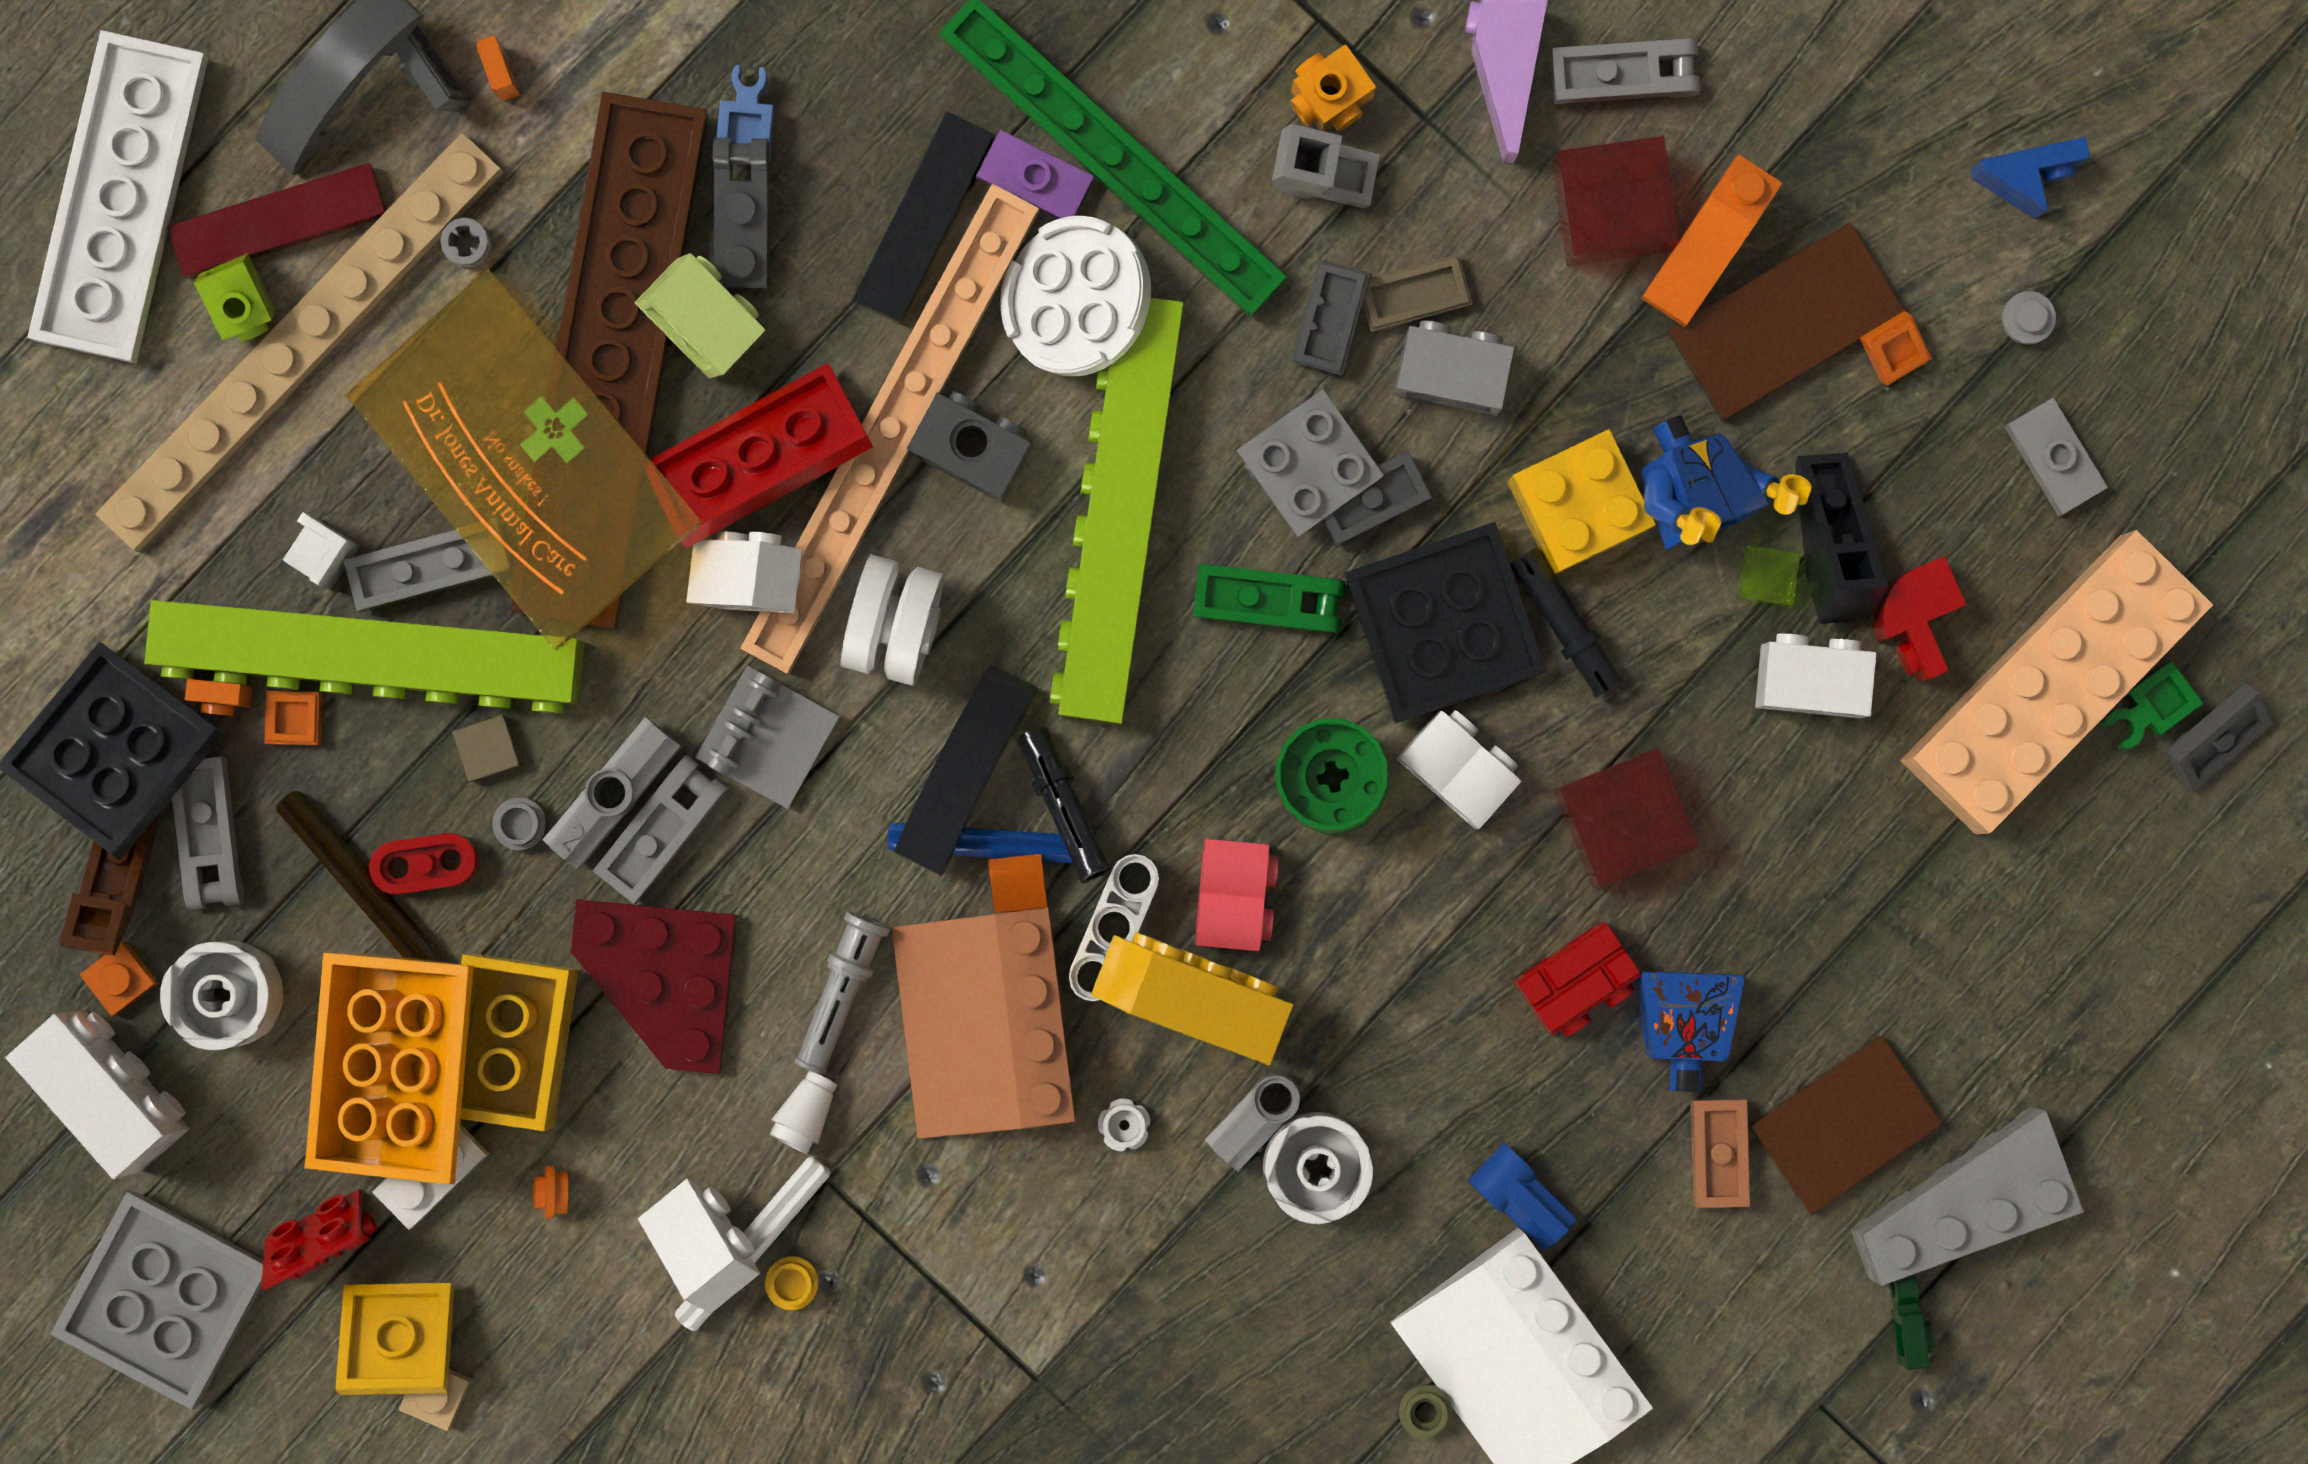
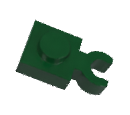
(1912, 1334)

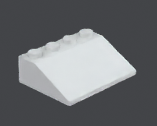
(1520, 1359)

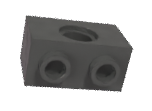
(988, 473)

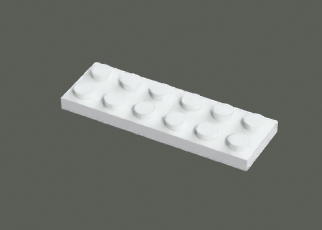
(118, 197)

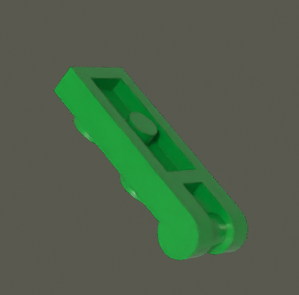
(1266, 598)

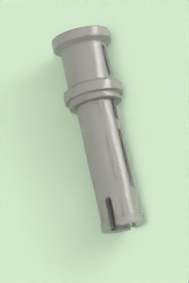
(816, 1052)

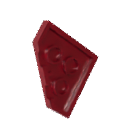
(662, 974)

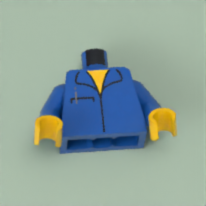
(1708, 486)

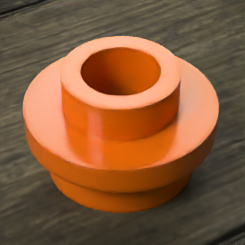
(550, 1192)

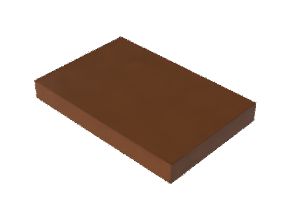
(1845, 1124)

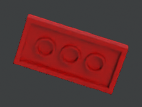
(764, 451)

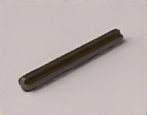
(355, 878)

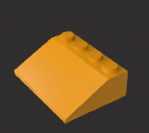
(389, 1067)

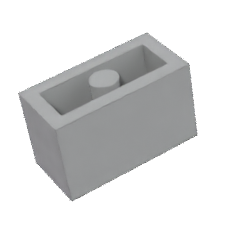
(1454, 368)

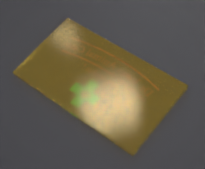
(523, 459)

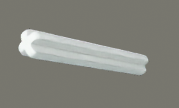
(769, 1224)

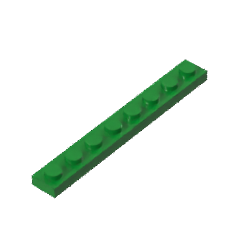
(1112, 156)

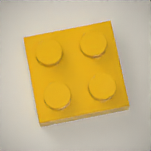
(395, 1339)

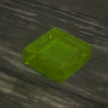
(1768, 576)

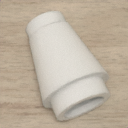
(804, 1113)

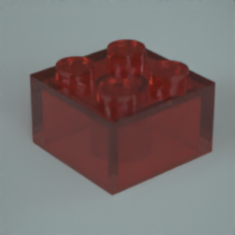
(1615, 201)
(1625, 818)

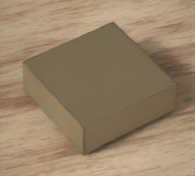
(487, 748)

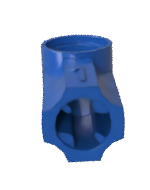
(1515, 1190)

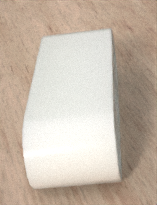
(1113, 900)

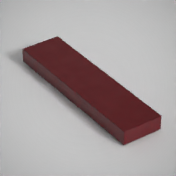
(278, 220)

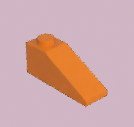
(1711, 240)

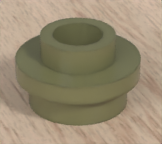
(1425, 1428)

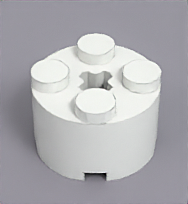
(209, 1022)
(1329, 1195)

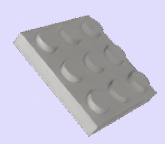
(161, 1299)

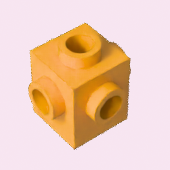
(1337, 73)

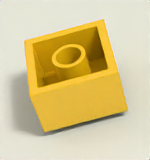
(1580, 502)

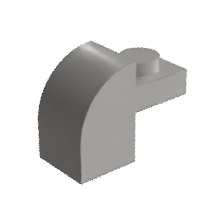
(1318, 166)

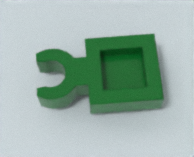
(2157, 702)

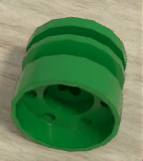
(1305, 761)

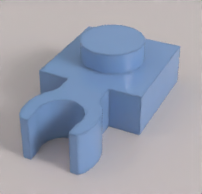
(746, 116)

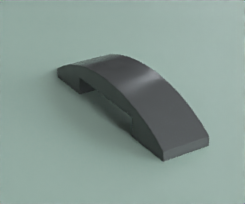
(330, 75)

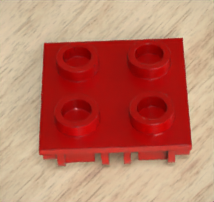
(300, 1246)

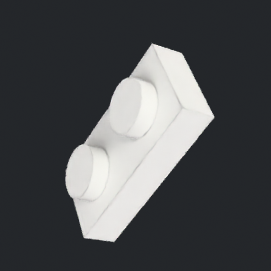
(415, 1199)

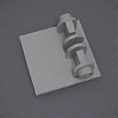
(1309, 463)
(767, 737)

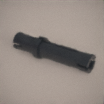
(1566, 622)
(1040, 750)

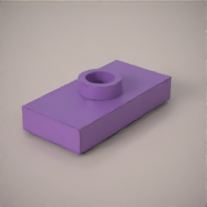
(1035, 176)

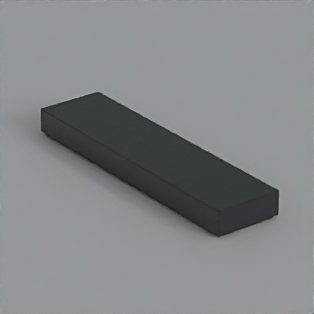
(923, 217)

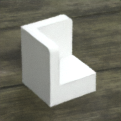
(320, 552)

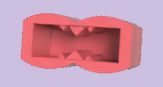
(1234, 895)

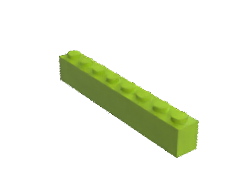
(1117, 522)
(363, 653)

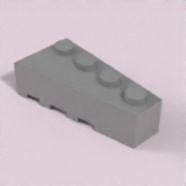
(1983, 1198)

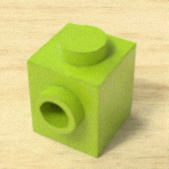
(236, 299)

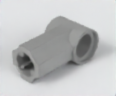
(1251, 1123)

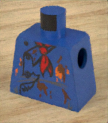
(1688, 1020)

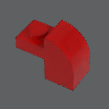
(1907, 608)

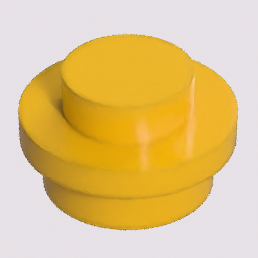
(791, 1283)

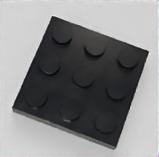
(1444, 622)
(110, 750)

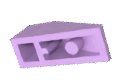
(1505, 59)

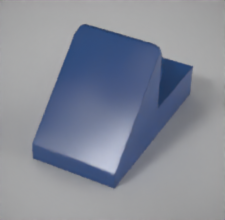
(2018, 174)

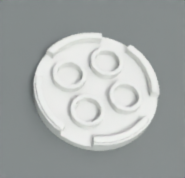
(1076, 296)

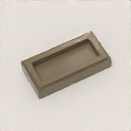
(1416, 294)

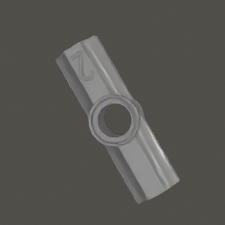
(588, 819)

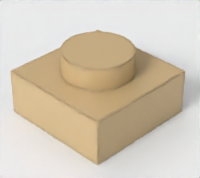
(438, 1408)

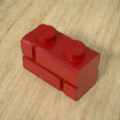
(1578, 979)

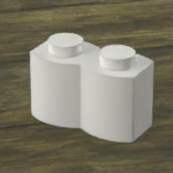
(1459, 768)

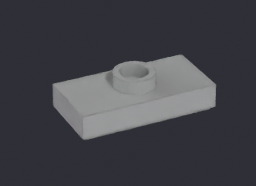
(2055, 457)

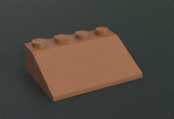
(984, 1023)

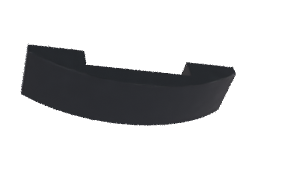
(964, 769)

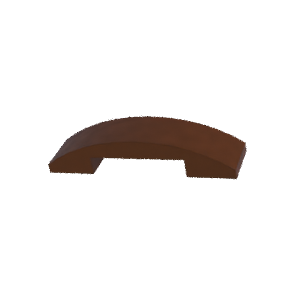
(107, 897)

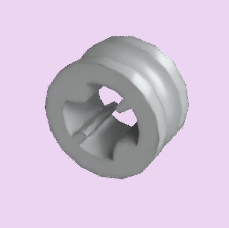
(453, 230)

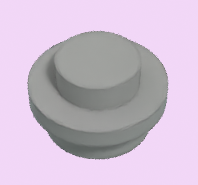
(2028, 317)
(519, 823)

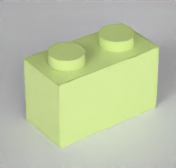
(701, 314)

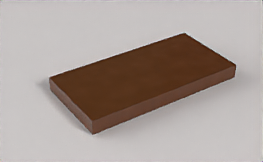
(1785, 321)

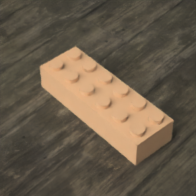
(2056, 682)

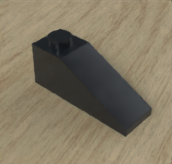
(1838, 542)

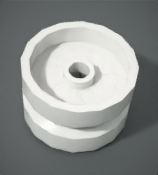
(885, 618)

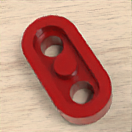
(425, 863)

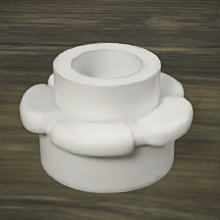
(1121, 1139)

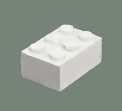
(99, 1091)

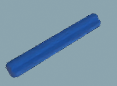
(1000, 844)

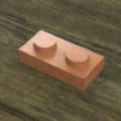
(1720, 1153)

